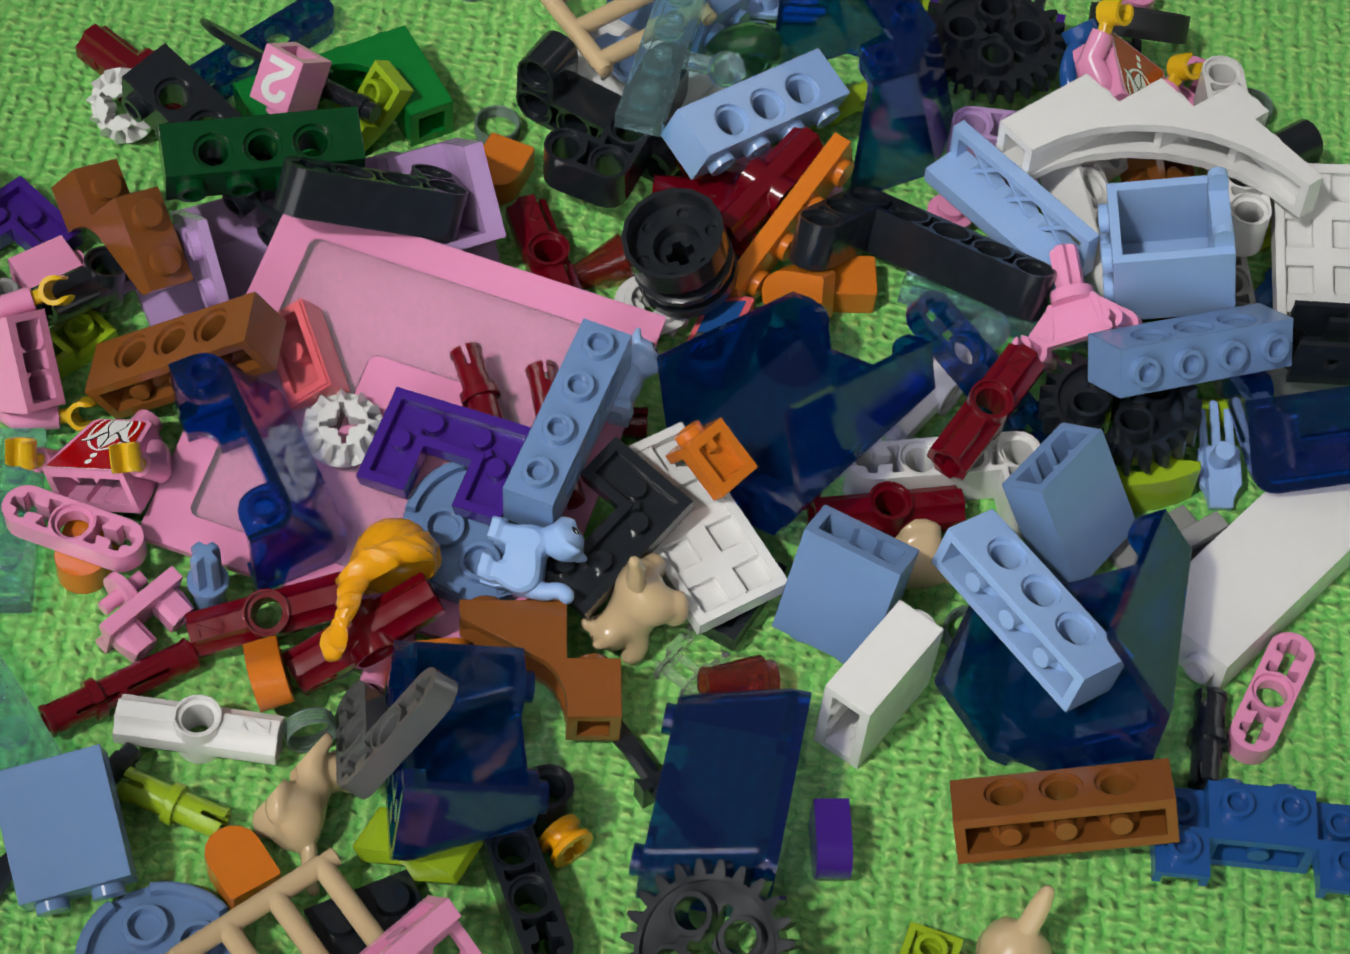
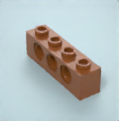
(133, 368)
(1064, 811)

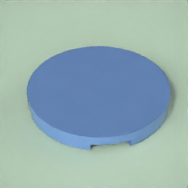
(459, 537)
(151, 920)

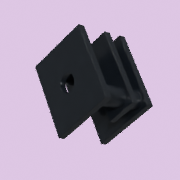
(1320, 335)

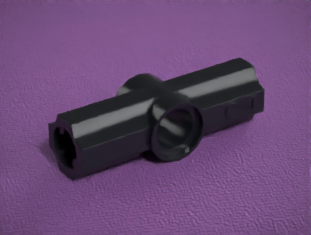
(96, 285)

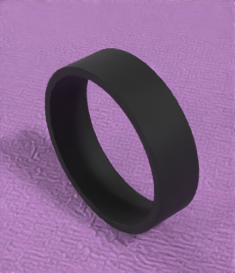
(1152, 25)

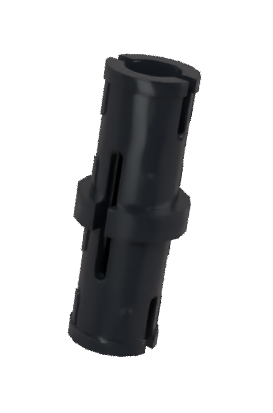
(1207, 737)

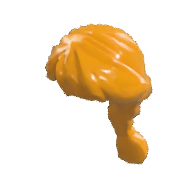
(381, 560)

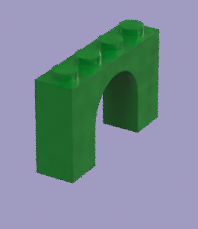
(425, 114)

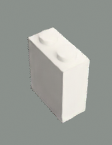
(878, 683)

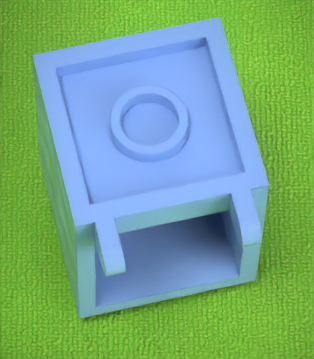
(1169, 245)

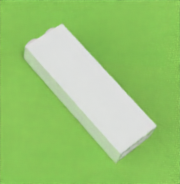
(1261, 578)

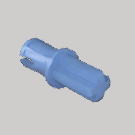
(207, 576)

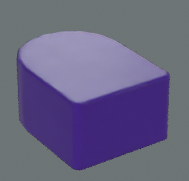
(831, 839)

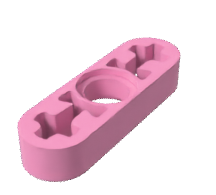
(86, 547)
(1272, 717)

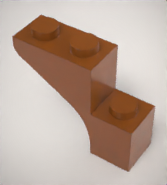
(129, 224)
(583, 686)

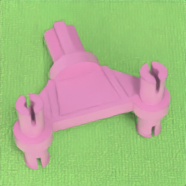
(1073, 310)

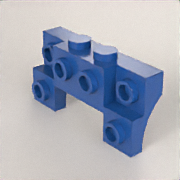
(1257, 830)

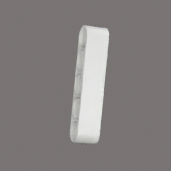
(1249, 207)

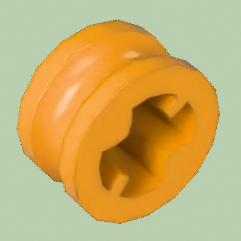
(565, 840)

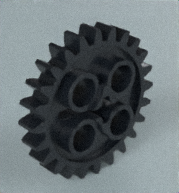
(998, 45)
(1144, 426)
(666, 920)

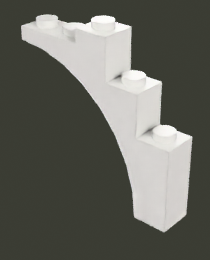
(1159, 123)

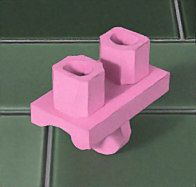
(125, 626)

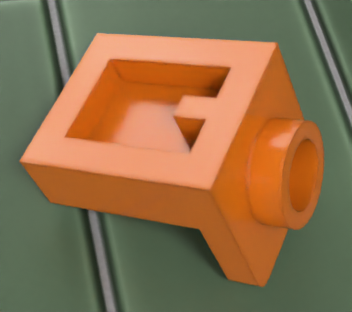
(712, 456)

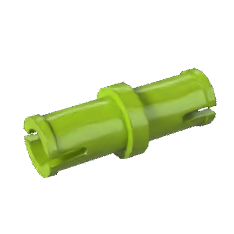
(172, 802)

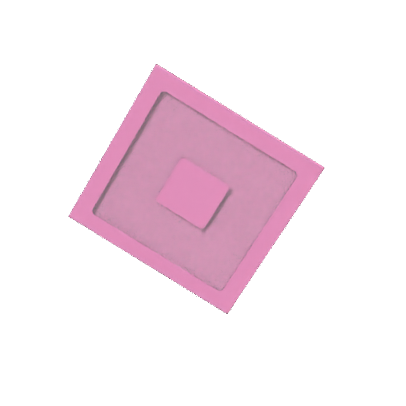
(393, 319)

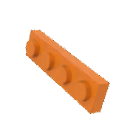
(774, 241)

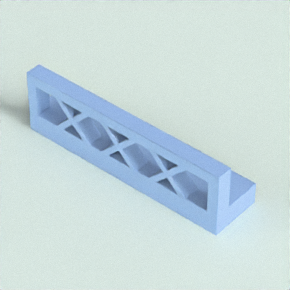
(1006, 211)

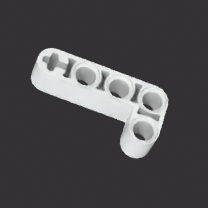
(1080, 190)
(901, 459)

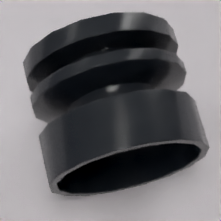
(680, 253)

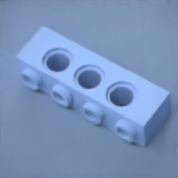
(754, 114)
(1028, 609)

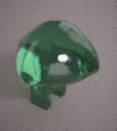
(754, 41)

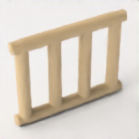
(579, 28)
(277, 899)

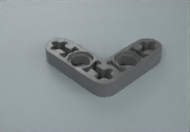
(377, 740)

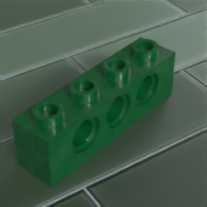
(237, 139)

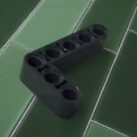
(924, 244)

